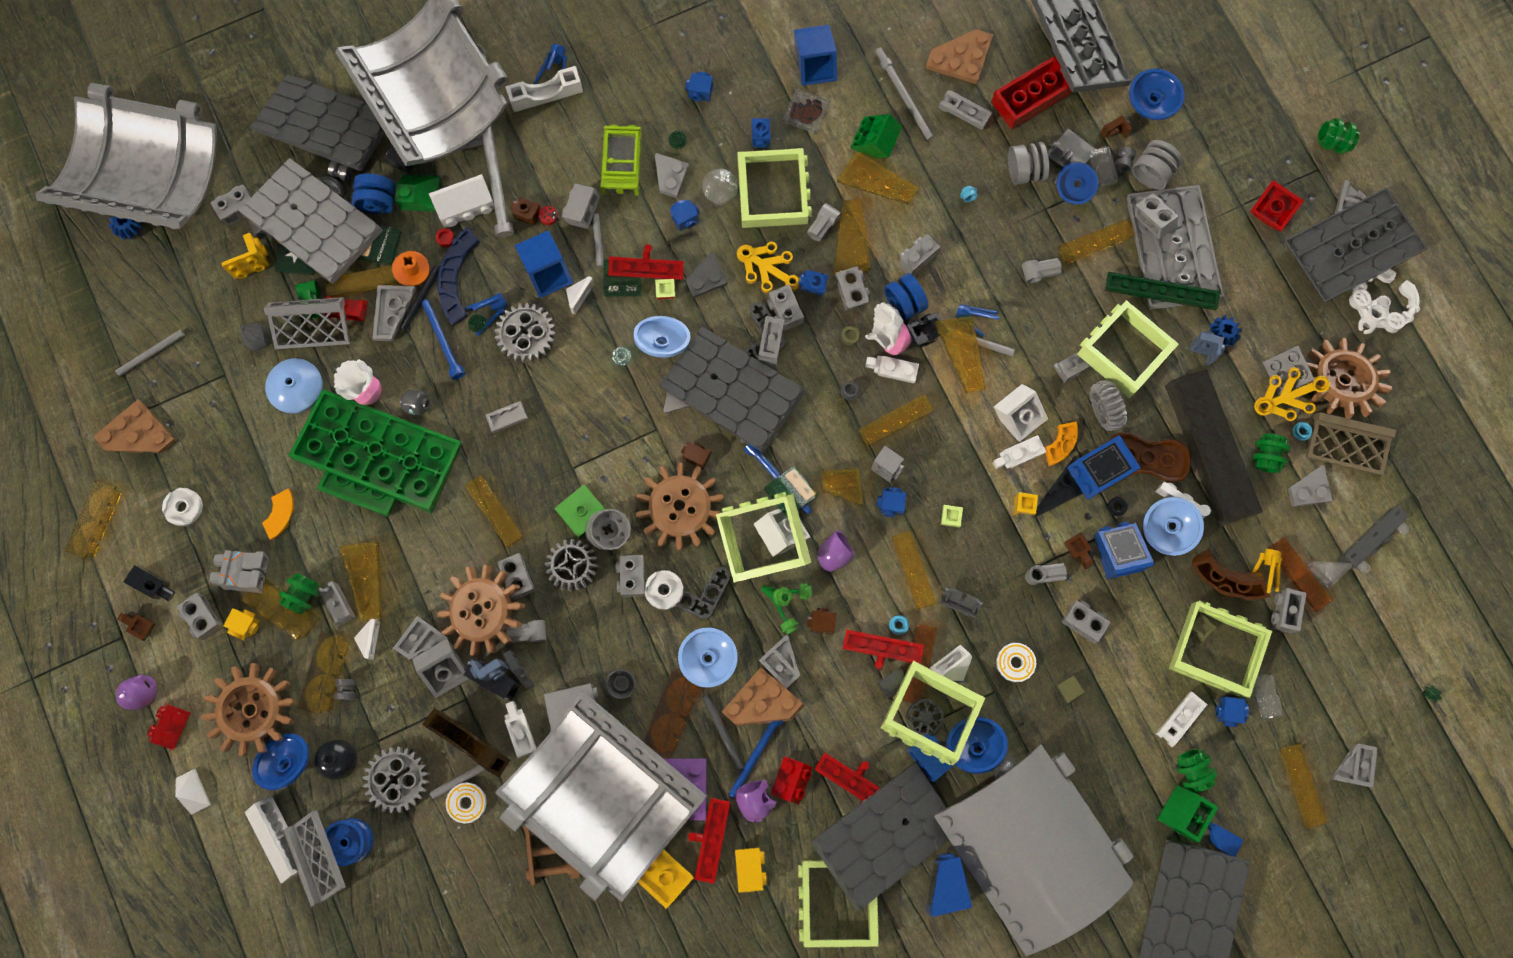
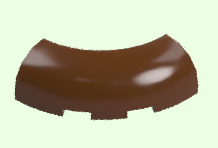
(1229, 582)

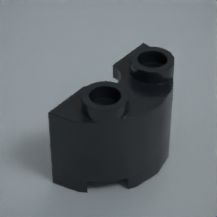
(925, 331)

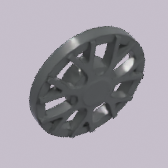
(925, 716)

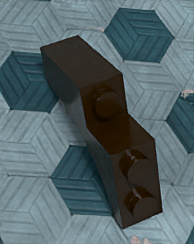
(467, 742)

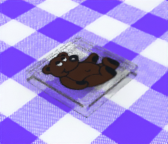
(806, 111)

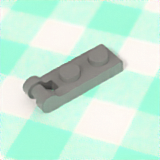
(965, 109)

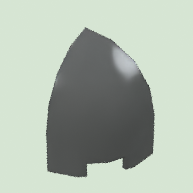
(892, 682)

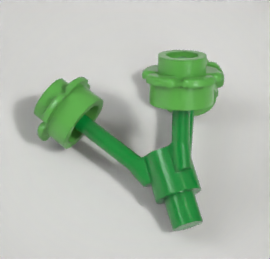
(781, 597)

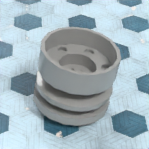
(1028, 163)
(1157, 164)
(617, 524)

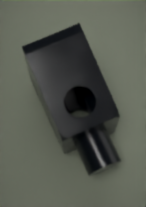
(143, 581)

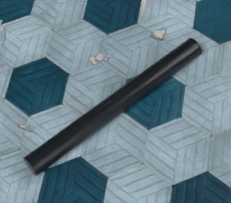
(420, 297)

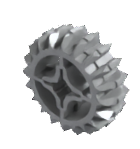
(1108, 405)
(563, 566)

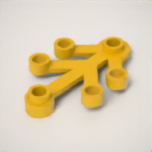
(766, 265)
(1288, 396)

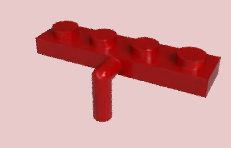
(645, 267)
(882, 647)
(846, 777)
(711, 840)

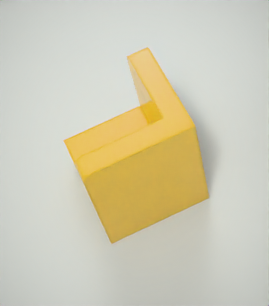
(1025, 504)

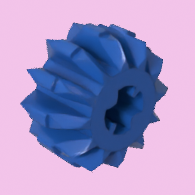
(124, 227)
(1230, 327)

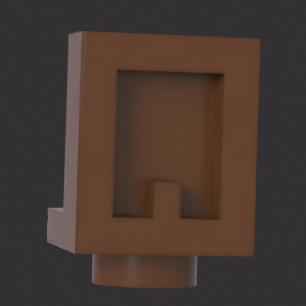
(1114, 127)

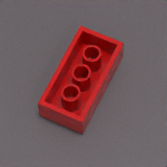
(1031, 93)

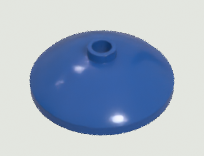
(1160, 86)
(984, 736)
(281, 762)

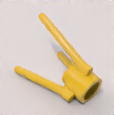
(1273, 559)

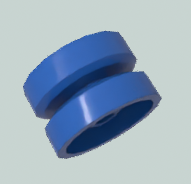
(1071, 173)
(373, 194)
(906, 296)
(350, 840)

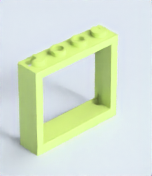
(780, 218)
(1111, 371)
(731, 546)
(1238, 622)
(946, 686)
(804, 914)

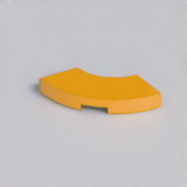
(1063, 444)
(281, 514)

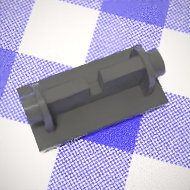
(952, 599)

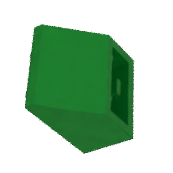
(876, 136)
(1187, 813)

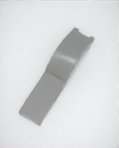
(771, 341)

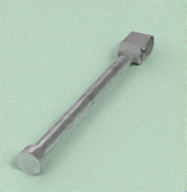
(503, 227)

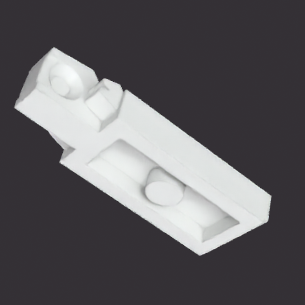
(893, 368)
(1020, 453)
(519, 731)

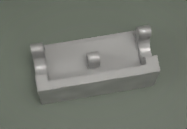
(1071, 368)
(337, 603)

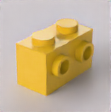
(749, 869)

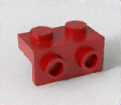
(168, 726)
(791, 780)

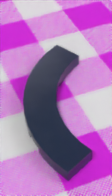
(449, 273)

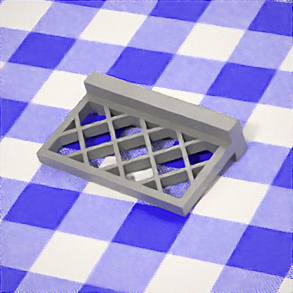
(310, 307)
(306, 859)

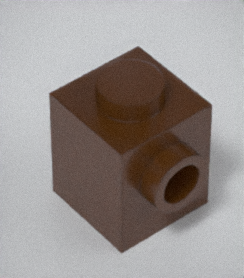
(822, 621)

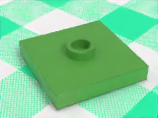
(578, 509)

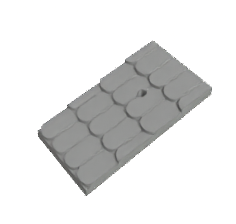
(311, 220)
(1184, 253)

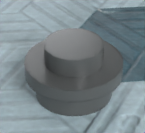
(850, 390)

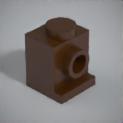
(528, 215)
(696, 454)

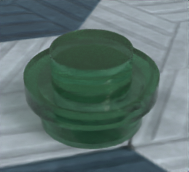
(677, 139)
(476, 323)
(1432, 693)

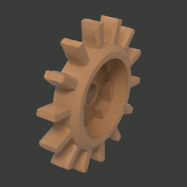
(1363, 379)
(685, 523)
(494, 619)
(243, 692)

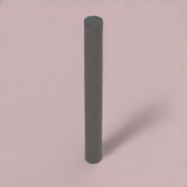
(723, 732)

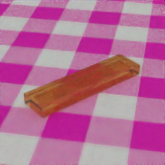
(1301, 575)
(926, 636)

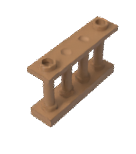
(532, 873)

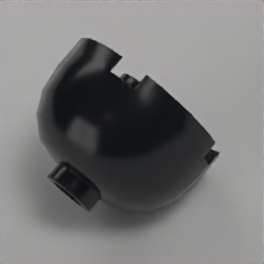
(335, 759)

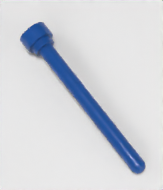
(455, 370)
(750, 450)
(754, 756)

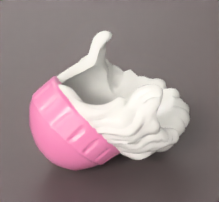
(889, 329)
(357, 382)

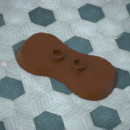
(1164, 458)

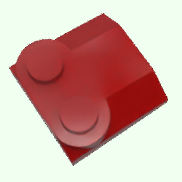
(1276, 206)

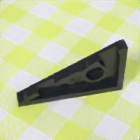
(1061, 492)

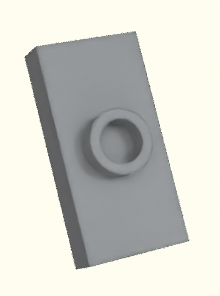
(506, 417)

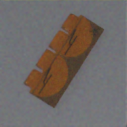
(666, 718)

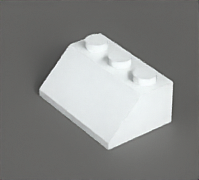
(462, 201)

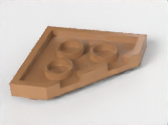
(961, 56)
(135, 432)
(762, 702)

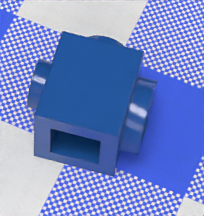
(699, 86)
(761, 132)
(684, 214)
(813, 282)
(891, 502)
(1232, 711)

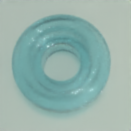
(618, 351)

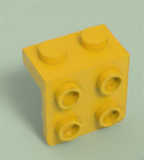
(249, 262)

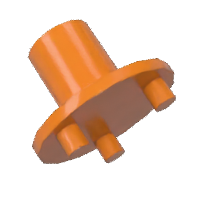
(410, 268)

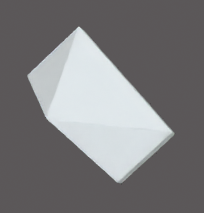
(578, 292)
(367, 639)
(954, 664)
(191, 792)

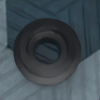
(1121, 502)

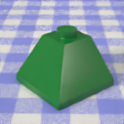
(414, 191)

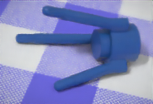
(554, 56)
(496, 302)
(965, 310)

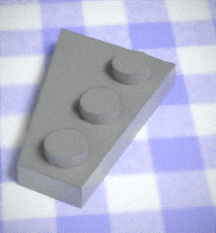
(390, 310)

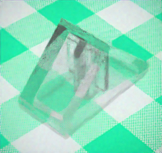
(1328, 572)

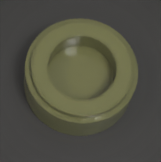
(850, 335)

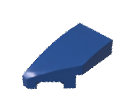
(1224, 840)

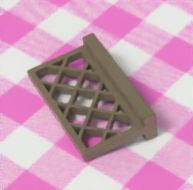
(1354, 427)

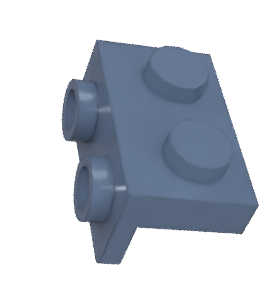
(1208, 344)
(492, 670)

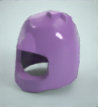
(835, 552)
(134, 694)
(754, 801)

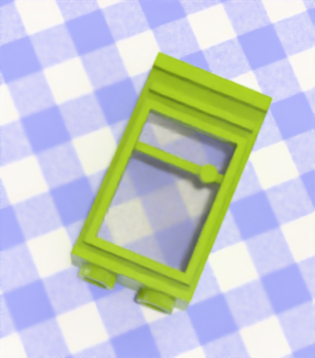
(621, 158)

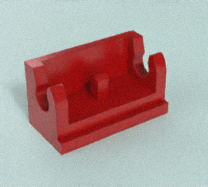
(354, 310)

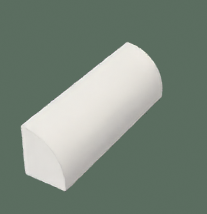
(269, 828)

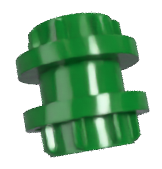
(1338, 135)
(1271, 453)
(298, 593)
(1195, 767)

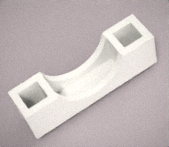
(528, 95)

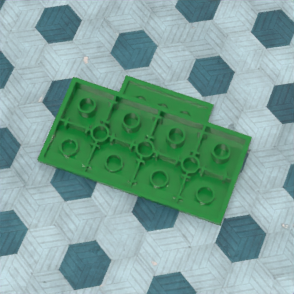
(374, 456)

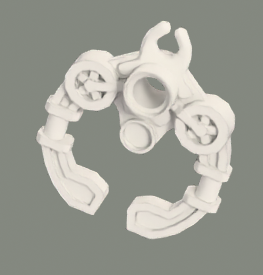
(1376, 313)

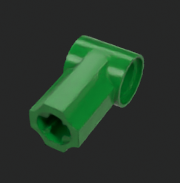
(308, 291)

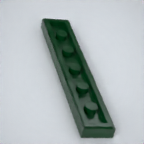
(1162, 291)

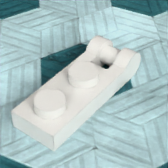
(1169, 490)
(1181, 718)

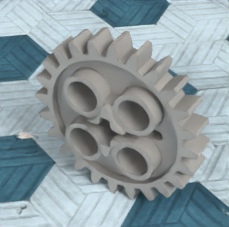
(514, 320)
(406, 793)

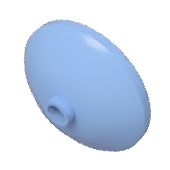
(661, 336)
(302, 391)
(1186, 533)
(699, 645)

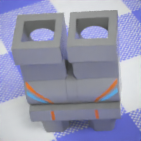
(240, 571)

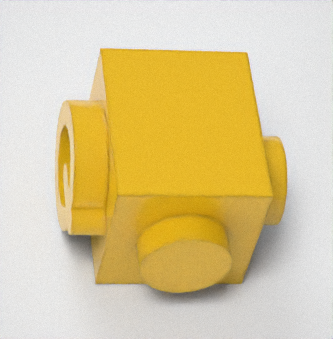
(241, 624)

